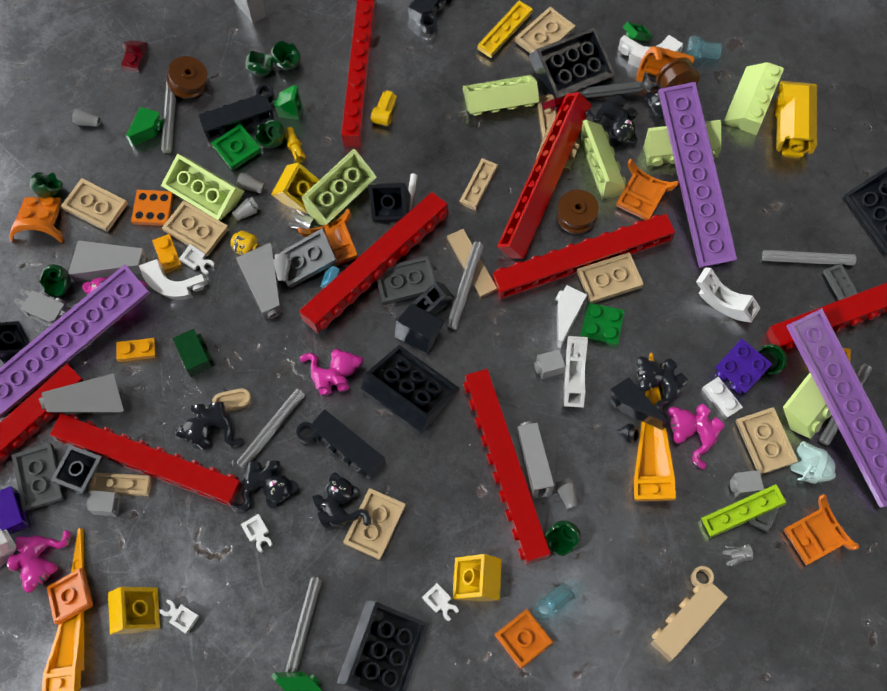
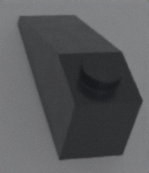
(434, 299)
(635, 404)

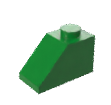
(289, 103)
(144, 126)
(296, 681)

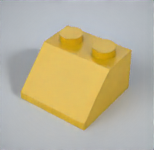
(293, 185)
(477, 578)
(133, 610)

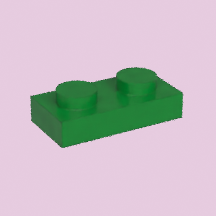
(637, 32)

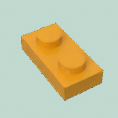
(167, 253)
(136, 350)

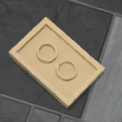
(545, 30)
(94, 205)
(195, 228)
(610, 278)
(766, 441)
(385, 515)

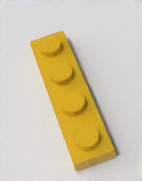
(505, 29)

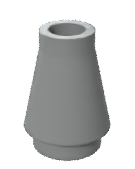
(85, 118)
(249, 183)
(246, 209)
(282, 266)
(567, 492)

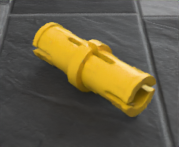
(294, 145)

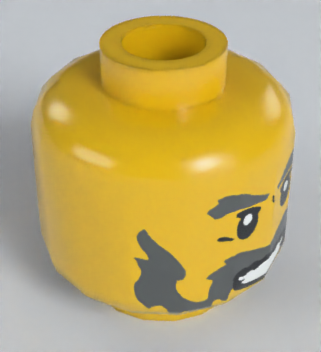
(243, 242)

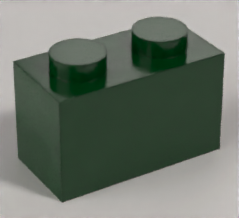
(192, 352)

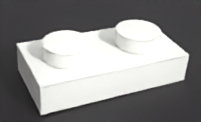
(722, 398)

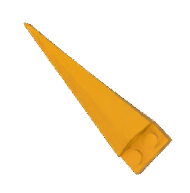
(654, 468)
(67, 652)

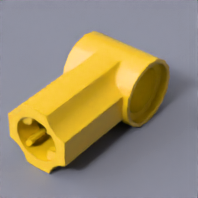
(383, 112)

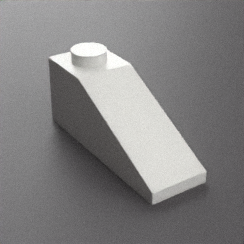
(568, 308)

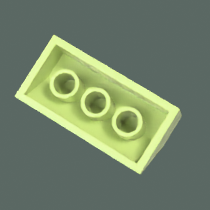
(501, 94)
(753, 97)
(658, 147)
(601, 160)
(201, 187)
(338, 188)
(806, 409)

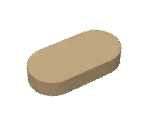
(234, 399)

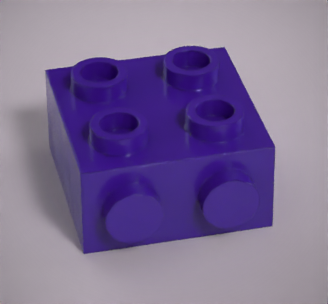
(742, 367)
(11, 512)

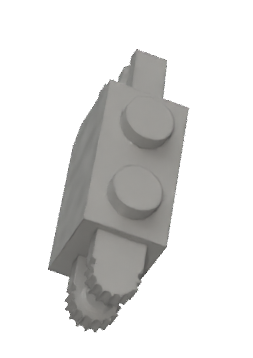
(41, 307)

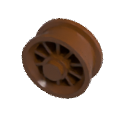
(677, 73)
(187, 77)
(577, 211)

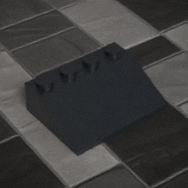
(572, 63)
(870, 204)
(409, 388)
(383, 650)

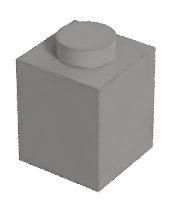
(550, 364)
(746, 483)
(103, 503)

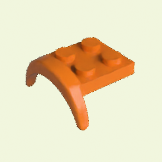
(656, 59)
(643, 193)
(38, 215)
(338, 237)
(818, 534)

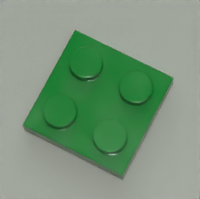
(236, 147)
(602, 324)

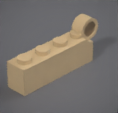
(690, 618)

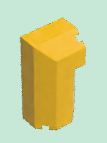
(796, 118)

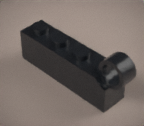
(425, 11)
(244, 112)
(343, 442)

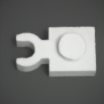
(195, 258)
(255, 530)
(438, 600)
(181, 618)

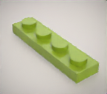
(743, 511)

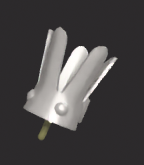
(307, 221)
(744, 552)

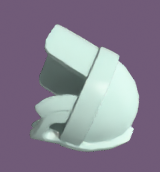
(813, 464)

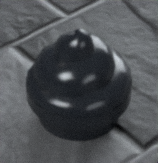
(628, 433)

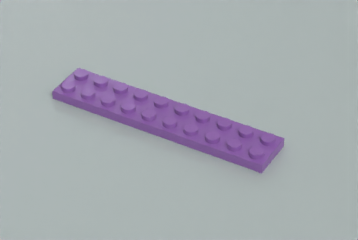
(697, 175)
(68, 336)
(844, 398)

